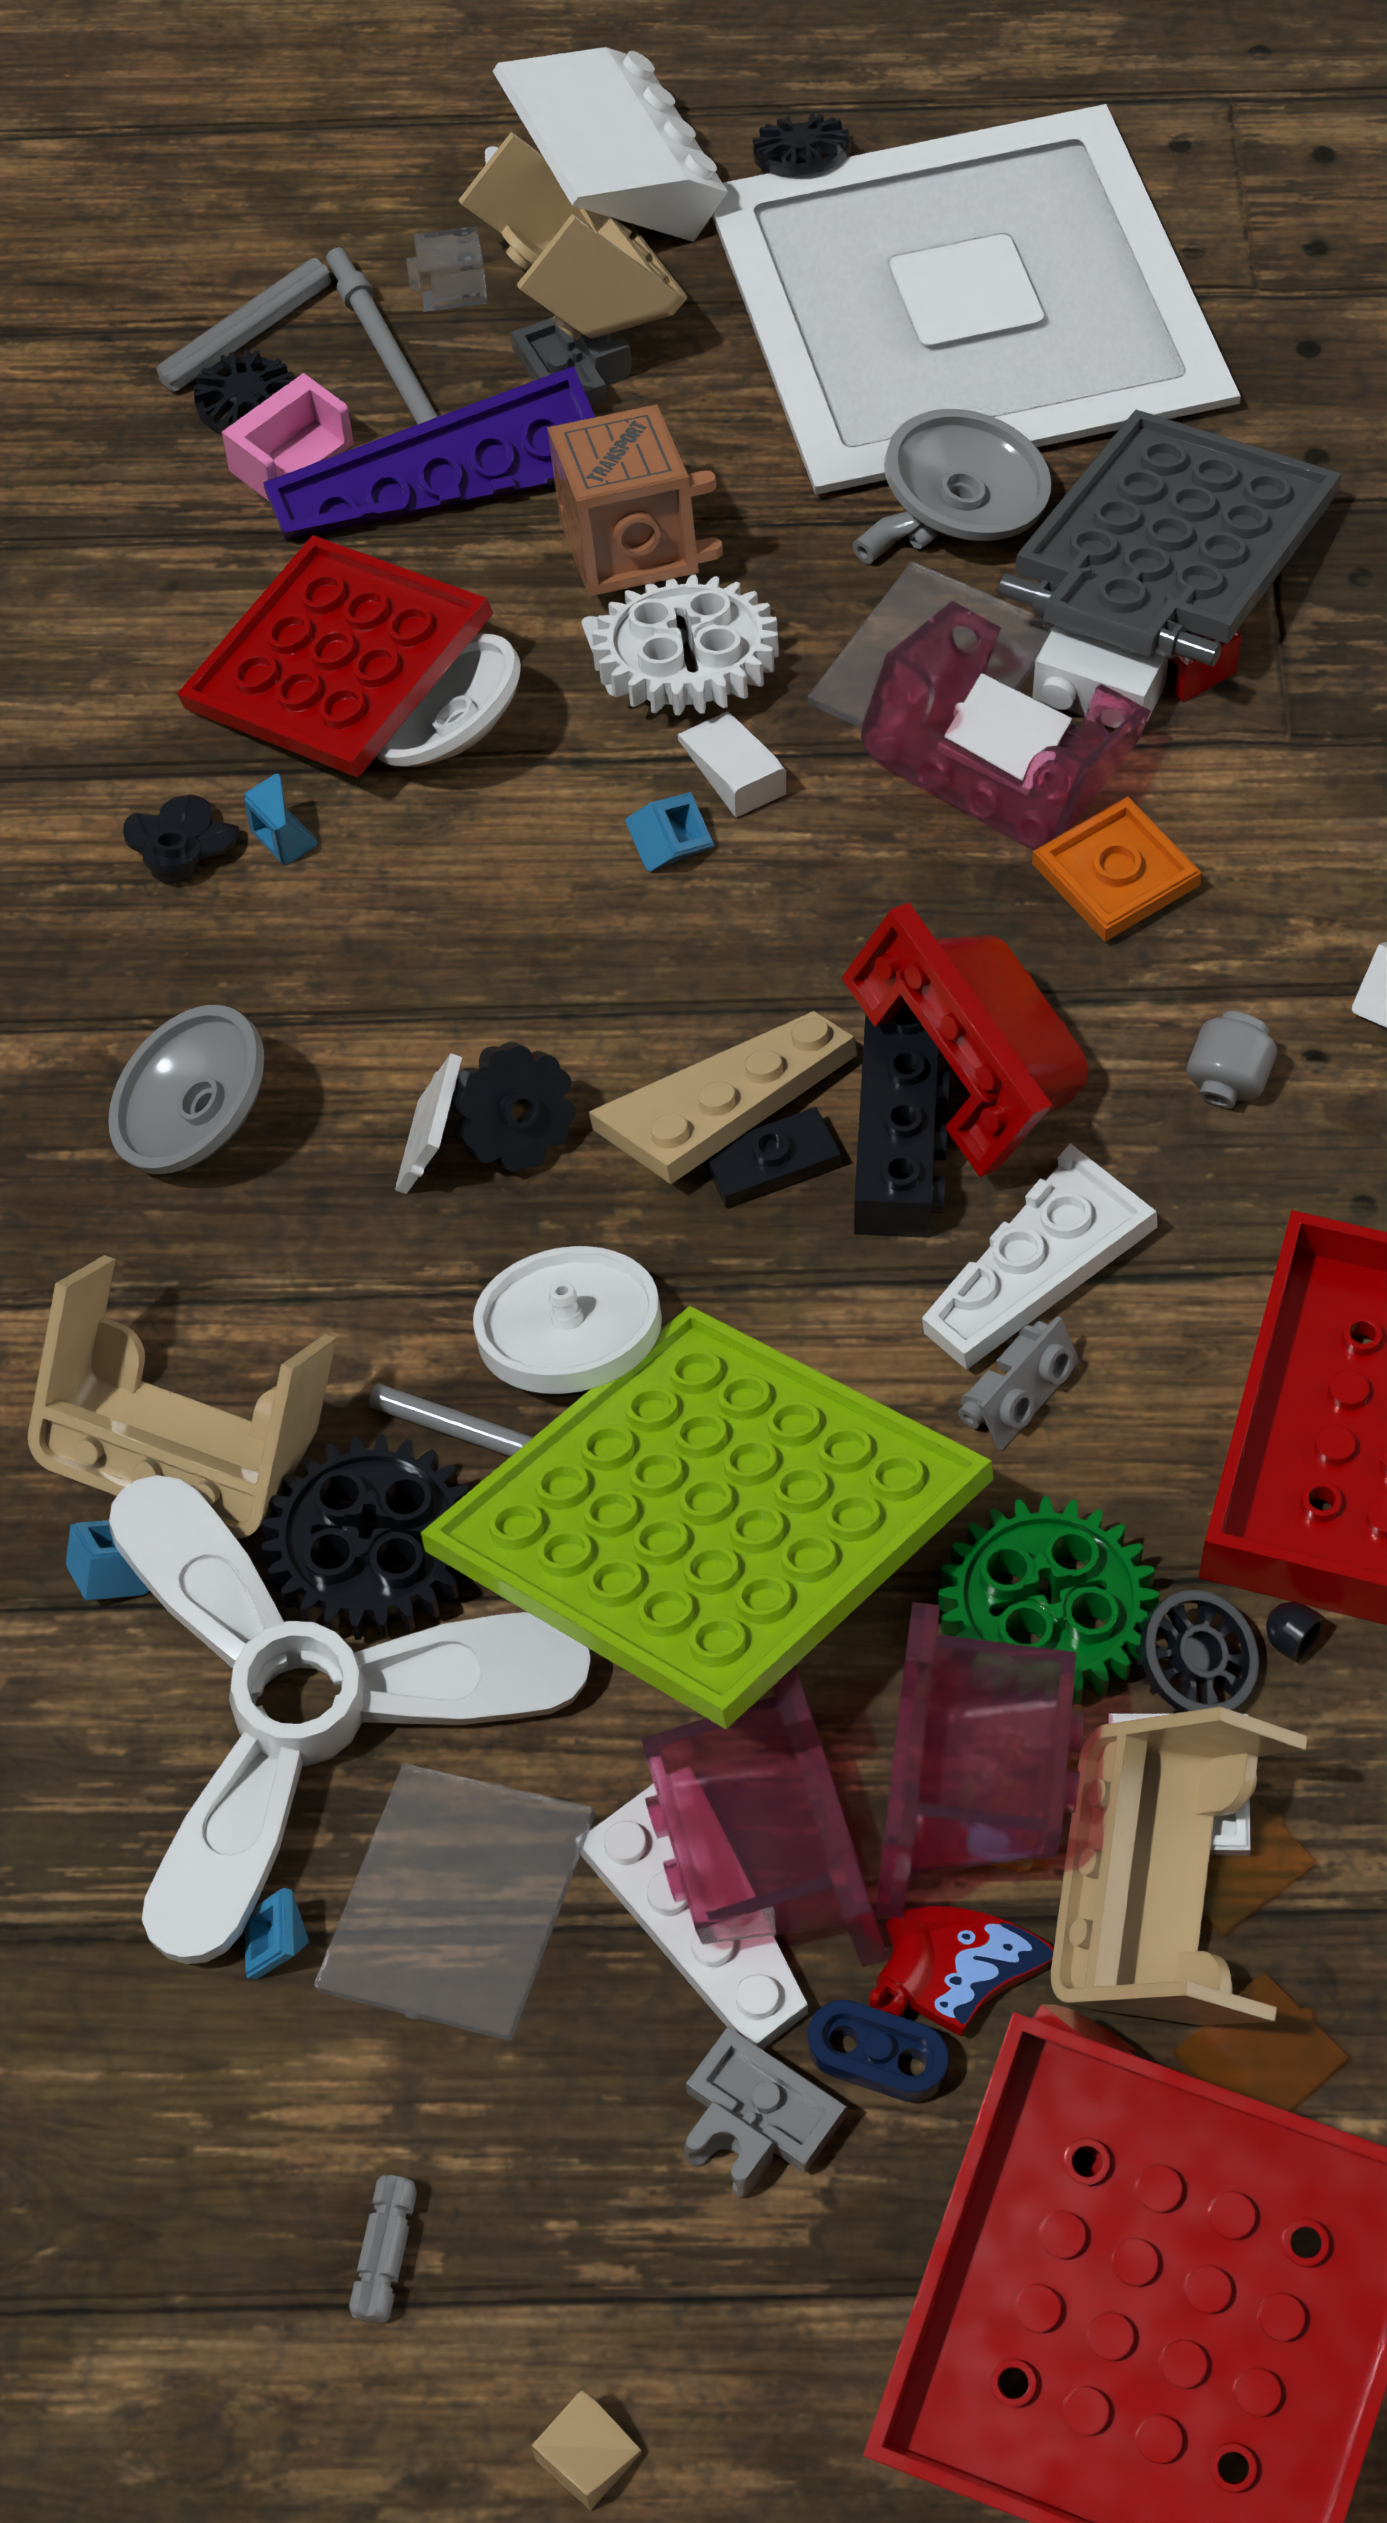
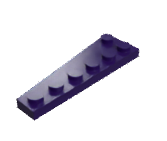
(440, 463)

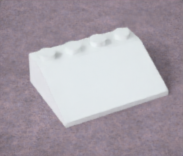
(615, 138)

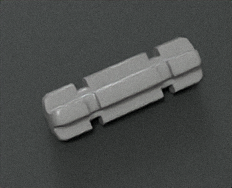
(383, 2249)

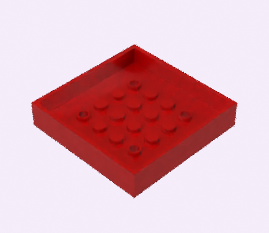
(1312, 1432)
(1144, 2301)

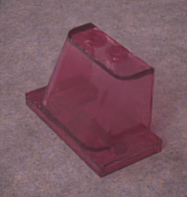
(976, 1756)
(759, 1826)

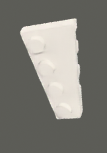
(1050, 1248)
(738, 1979)

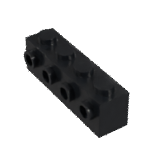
(899, 1130)

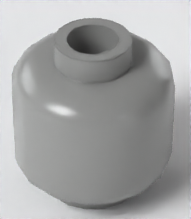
(1231, 1059)

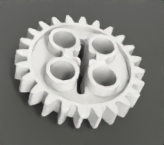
(644, 651)

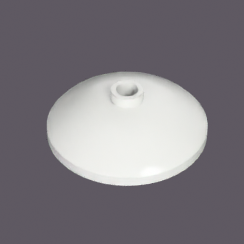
(459, 706)

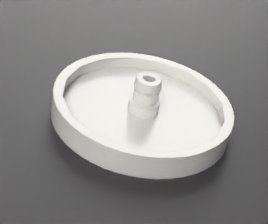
(567, 1319)

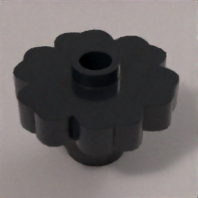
(512, 1106)

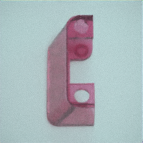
(916, 707)

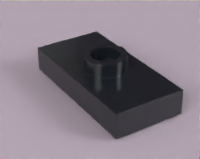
(773, 1157)

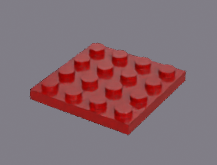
(335, 655)

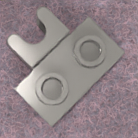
(757, 2112)

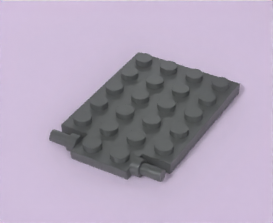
(1169, 539)

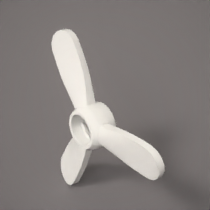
(435, 1676)

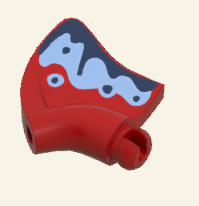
(954, 1963)

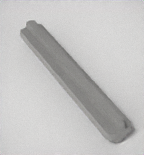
(244, 324)

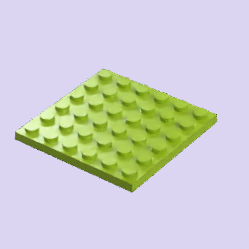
(708, 1514)

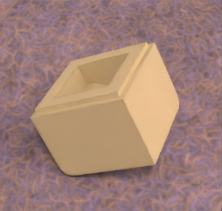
(585, 2450)

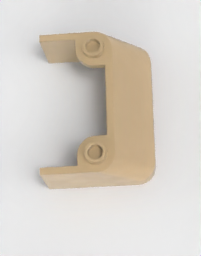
(577, 262)
(111, 1428)
(1143, 1864)

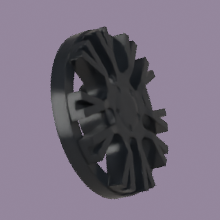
(801, 146)
(238, 391)
(1197, 1652)

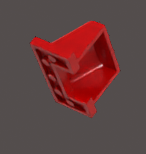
(984, 1022)

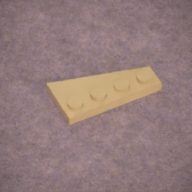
(712, 1103)

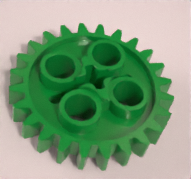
(1029, 1550)

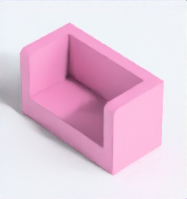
(287, 433)

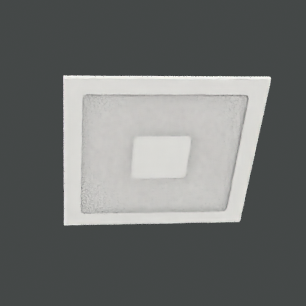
(973, 277)

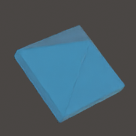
(273, 1934)

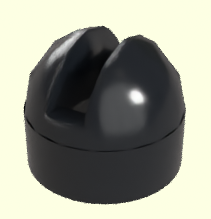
(1293, 1629)

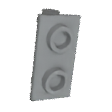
(1034, 1367)

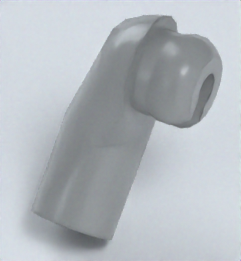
(888, 532)

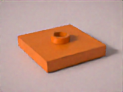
(1116, 868)

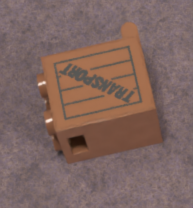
(627, 500)

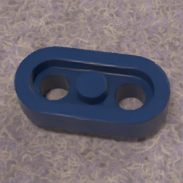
(881, 2046)

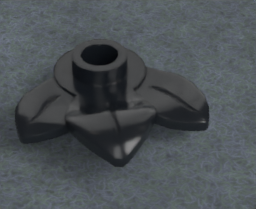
(178, 837)

